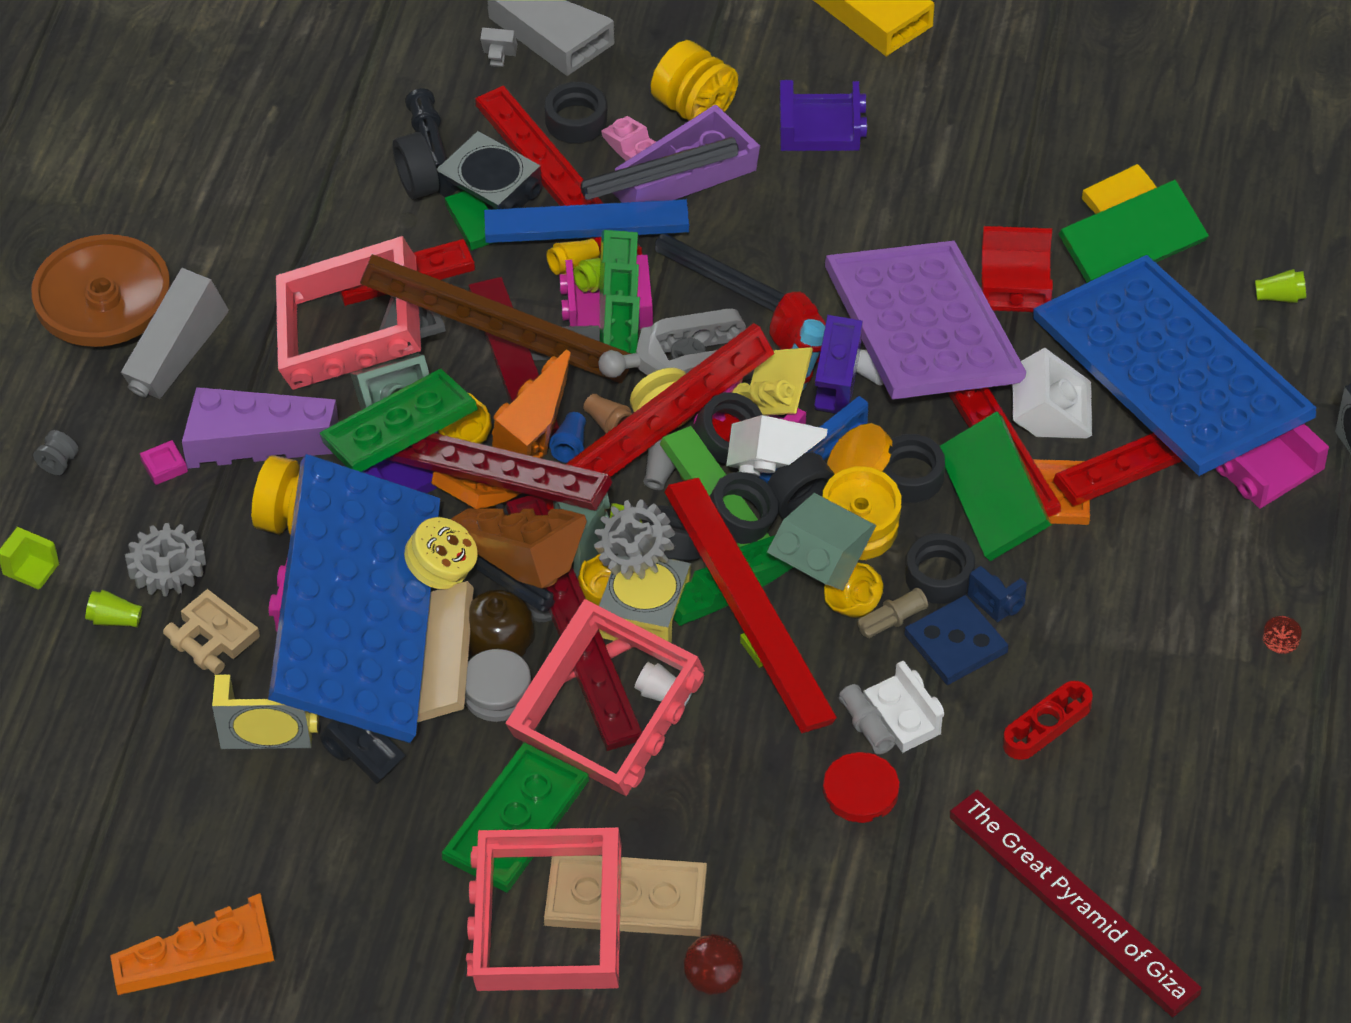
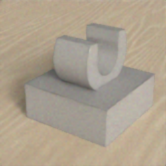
(498, 44)

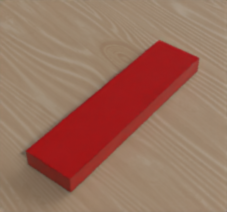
(437, 262)
(1114, 469)

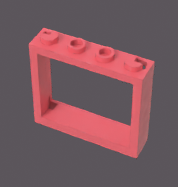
(350, 355)
(560, 664)
(542, 844)

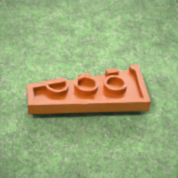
(218, 945)

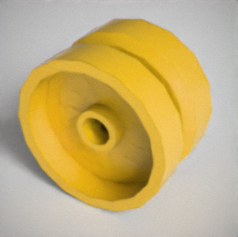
(872, 497)

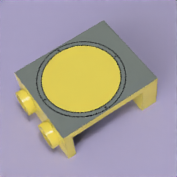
(649, 600)
(259, 721)

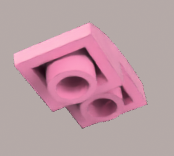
(627, 137)

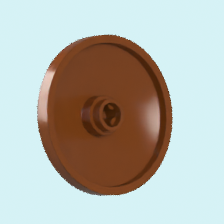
(100, 289)

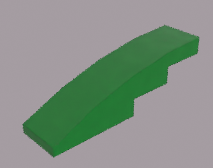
(619, 290)
(703, 595)

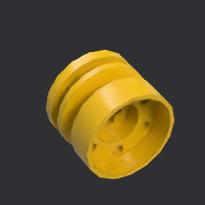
(693, 80)
(275, 495)

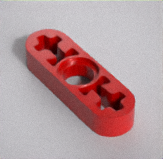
(1041, 734)

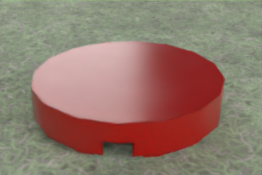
(861, 787)

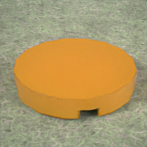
(861, 446)

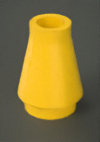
(571, 250)

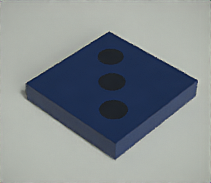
(956, 640)

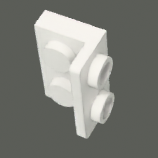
(907, 708)

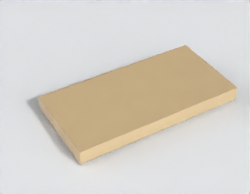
(446, 652)
(654, 895)

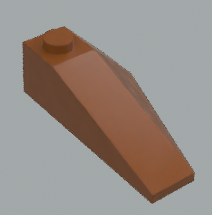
(526, 544)

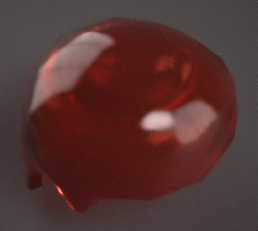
(713, 964)

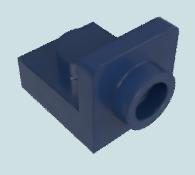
(993, 597)

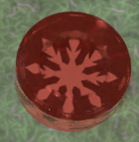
(1282, 634)

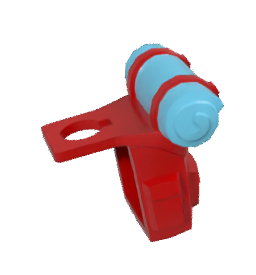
(798, 326)

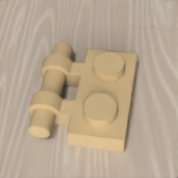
(219, 624)

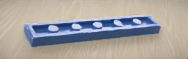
(585, 220)

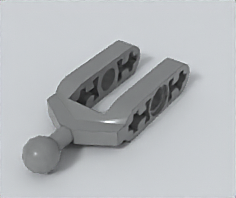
(655, 341)

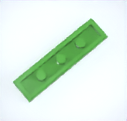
(695, 461)

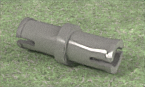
(867, 719)

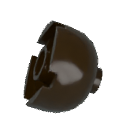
(500, 622)

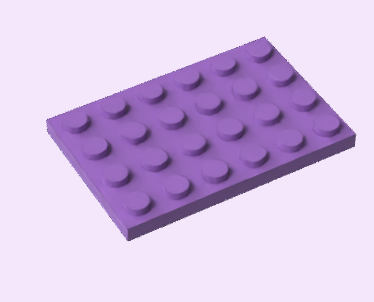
(924, 319)

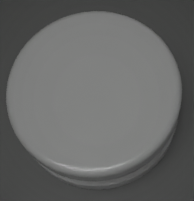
(495, 684)

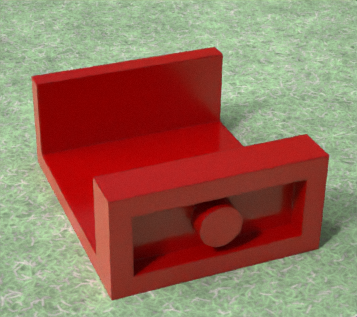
(1016, 267)

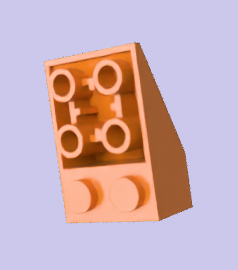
(530, 419)

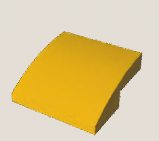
(1117, 189)

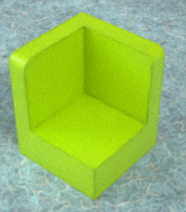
(28, 558)

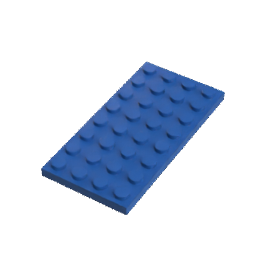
(1174, 364)
(349, 602)

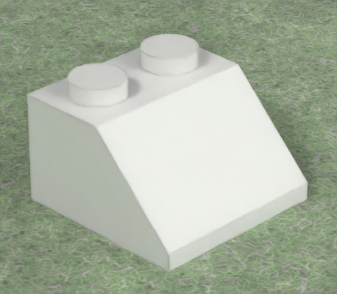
(1052, 398)
(769, 443)

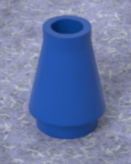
(568, 438)

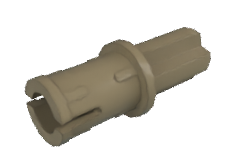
(892, 613)

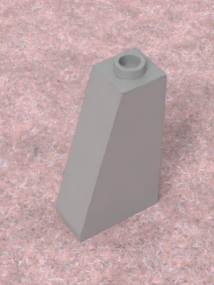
(555, 30)
(174, 334)

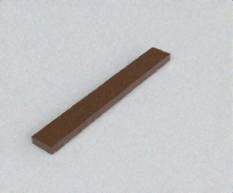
(485, 314)

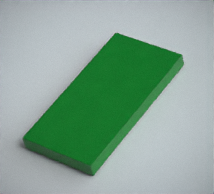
(1148, 224)
(398, 421)
(994, 486)
(527, 794)

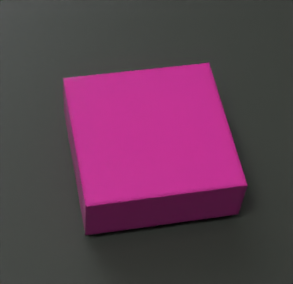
(163, 462)

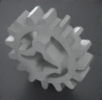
(639, 541)
(165, 559)

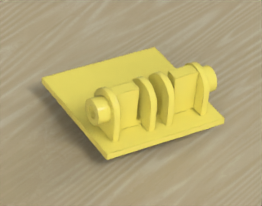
(778, 381)

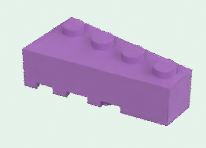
(701, 130)
(254, 425)

